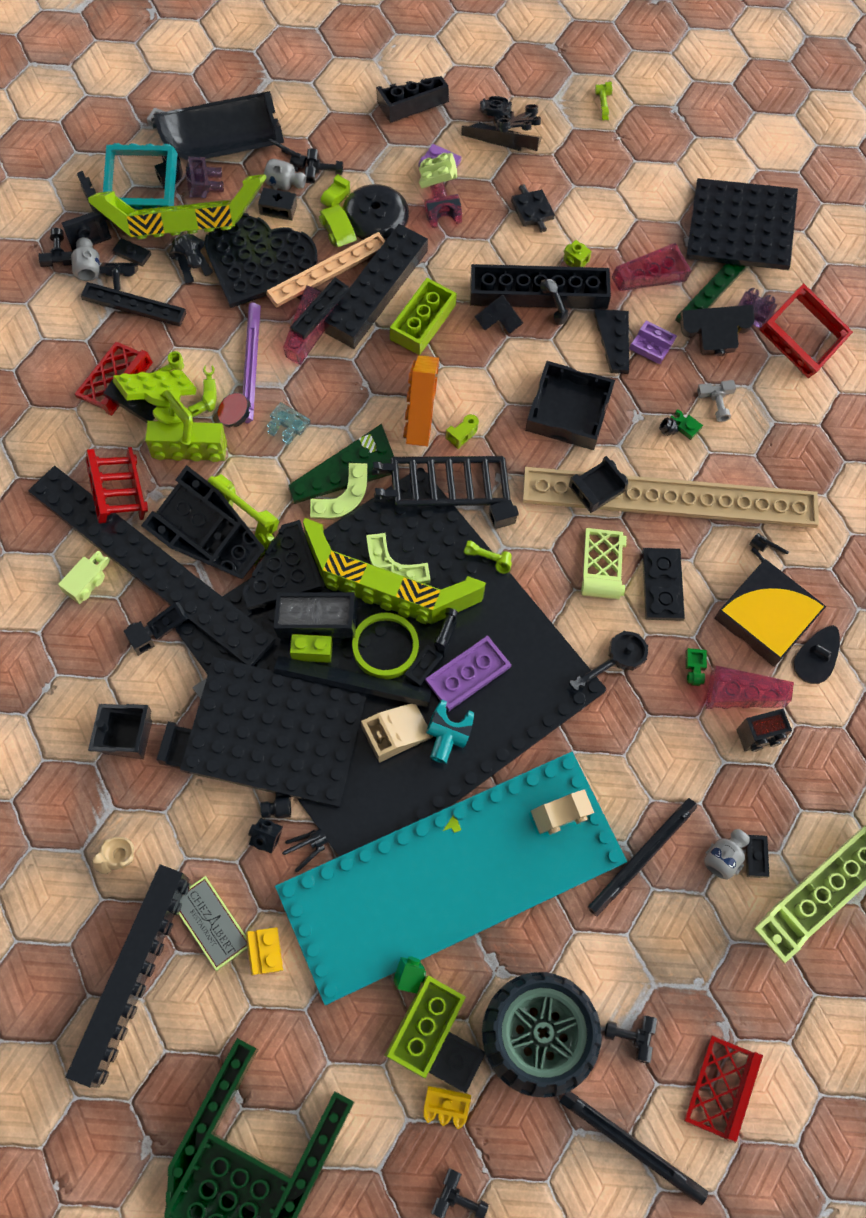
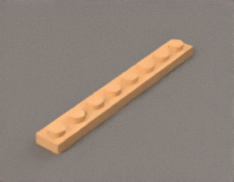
(325, 270)

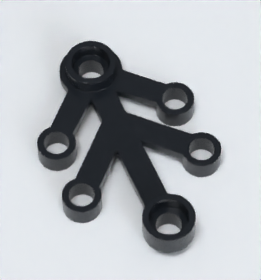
(509, 121)

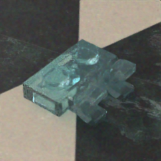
(289, 418)

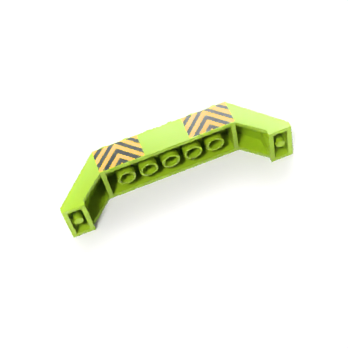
(180, 217)
(385, 587)

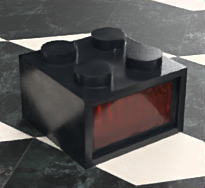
(764, 730)

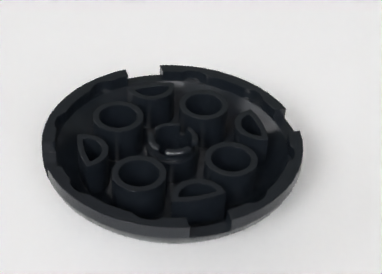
(375, 210)

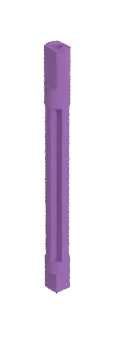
(251, 356)

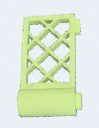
(597, 584)

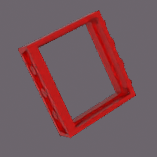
(790, 347)

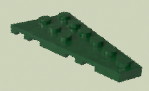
(334, 472)

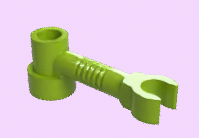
(604, 90)
(175, 362)
(503, 562)

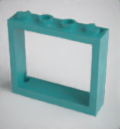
(143, 150)

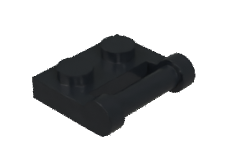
(448, 626)

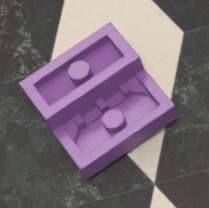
(653, 342)

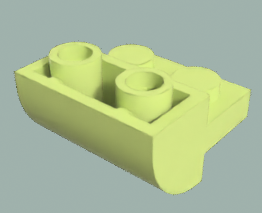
(437, 170)

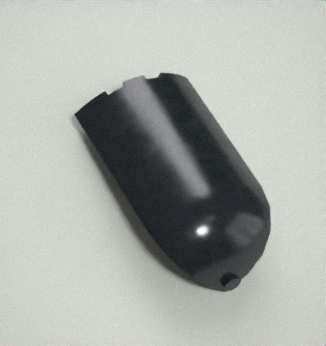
(220, 126)

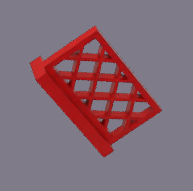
(139, 364)
(743, 1094)

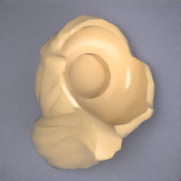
(113, 855)

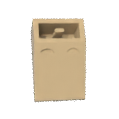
(395, 731)

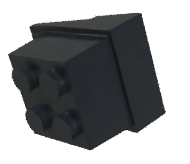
(121, 730)

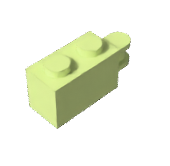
(84, 577)

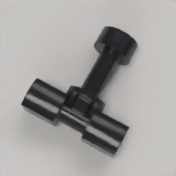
(314, 166)
(56, 254)
(641, 1037)
(450, 1197)

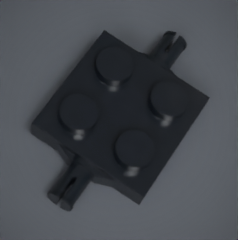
(532, 208)

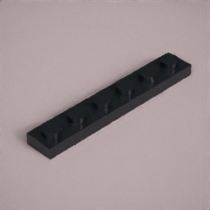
(133, 304)

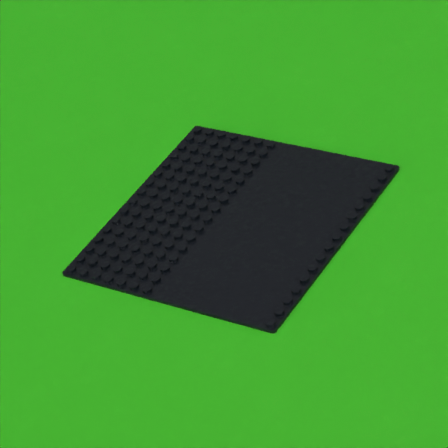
(508, 712)

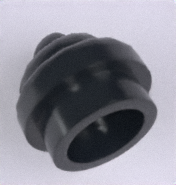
(668, 426)

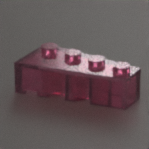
(653, 269)
(294, 346)
(746, 690)

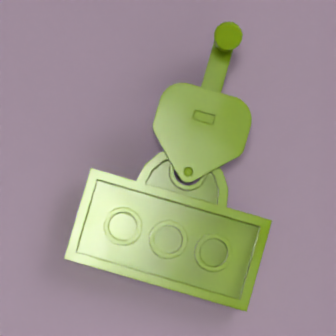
(164, 391)

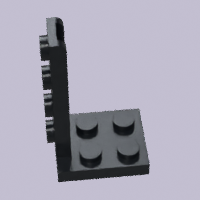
(89, 225)

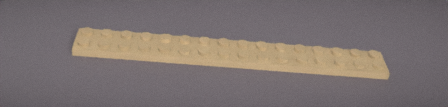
(683, 498)

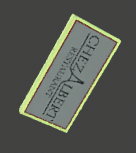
(212, 924)

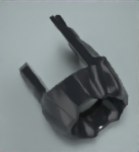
(188, 253)

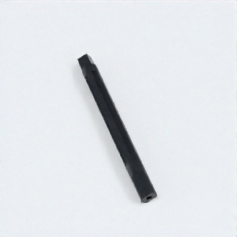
(642, 857)
(635, 1147)

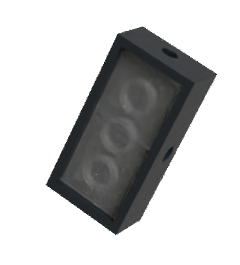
(316, 614)

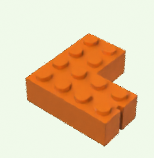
(421, 399)

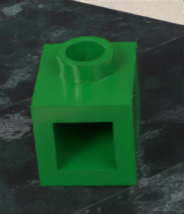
(409, 974)

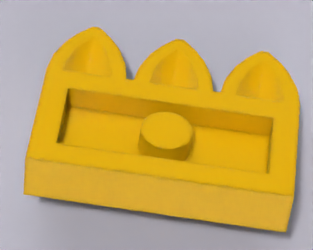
(447, 1105)

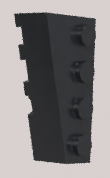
(412, 98)

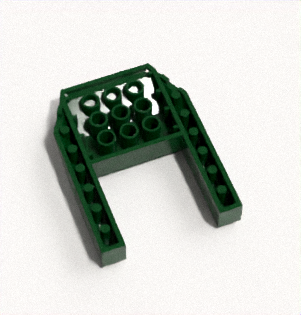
(223, 1180)

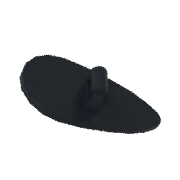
(818, 656)

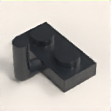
(115, 269)

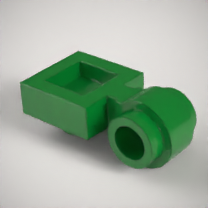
(696, 660)

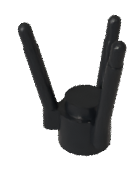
(296, 158)
(760, 543)
(315, 839)

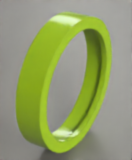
(385, 674)

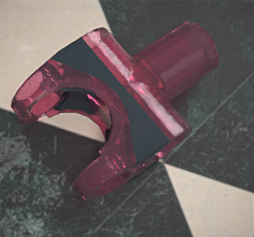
(442, 205)

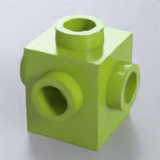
(576, 254)

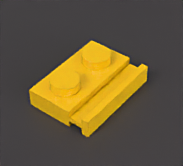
(264, 951)

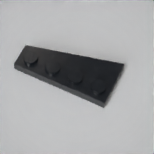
(615, 338)

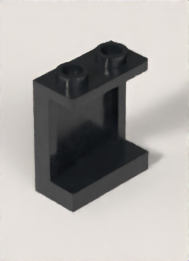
(599, 485)
(173, 745)

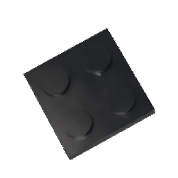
(457, 1062)

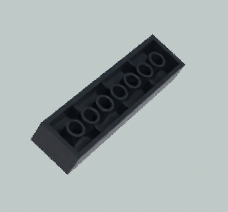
(521, 285)
(376, 286)

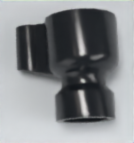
(279, 808)

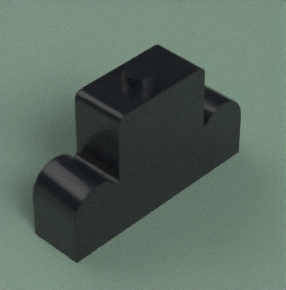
(717, 327)

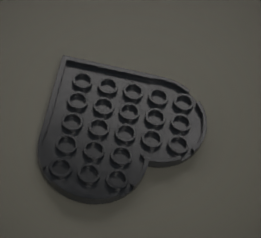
(257, 258)

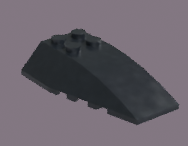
(204, 526)

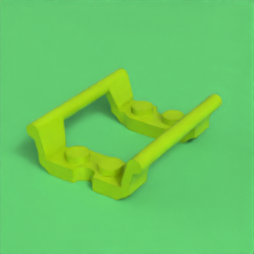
(266, 521)

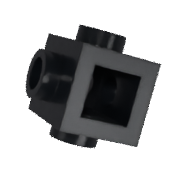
(265, 835)

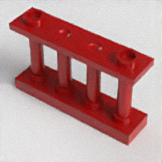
(100, 494)

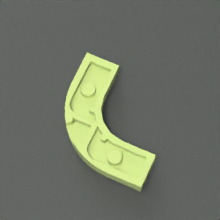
(347, 501)
(380, 558)

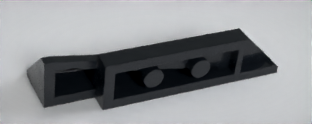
(509, 139)

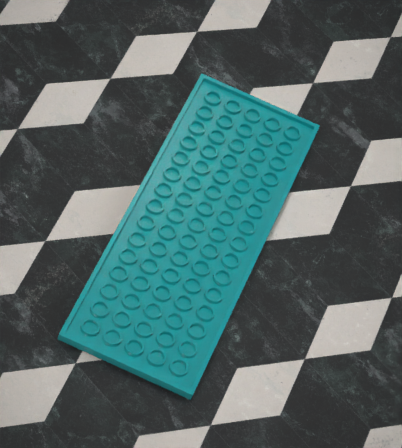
(439, 886)

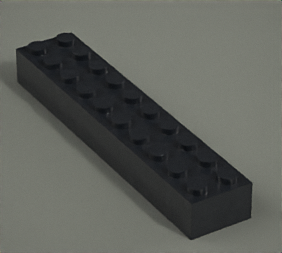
(128, 978)

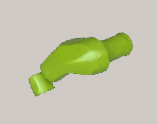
(209, 395)

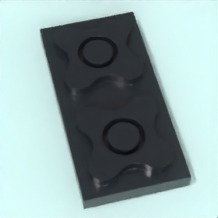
(663, 584)

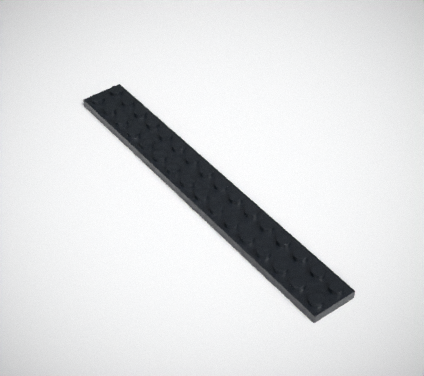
(154, 568)

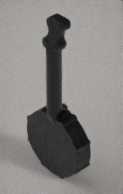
(626, 651)

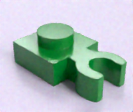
(687, 426)

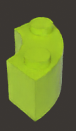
(337, 225)

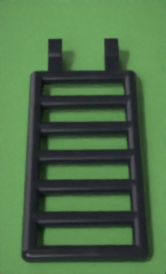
(385, 468)

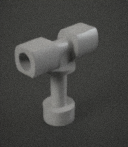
(718, 393)

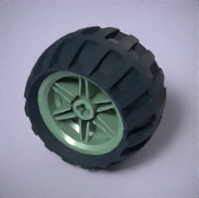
(505, 1047)

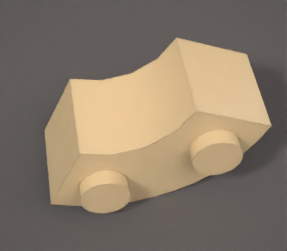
(562, 812)

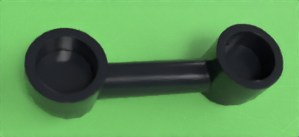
(550, 286)

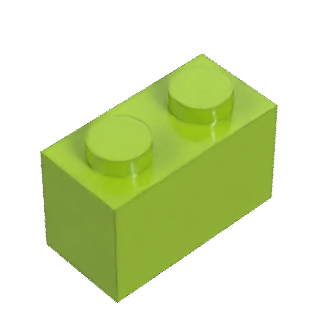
(311, 648)

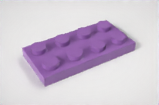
(468, 673)

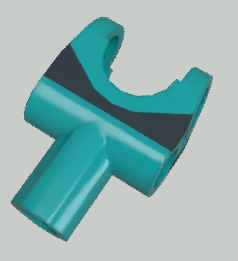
(447, 732)

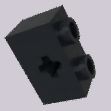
(277, 204)

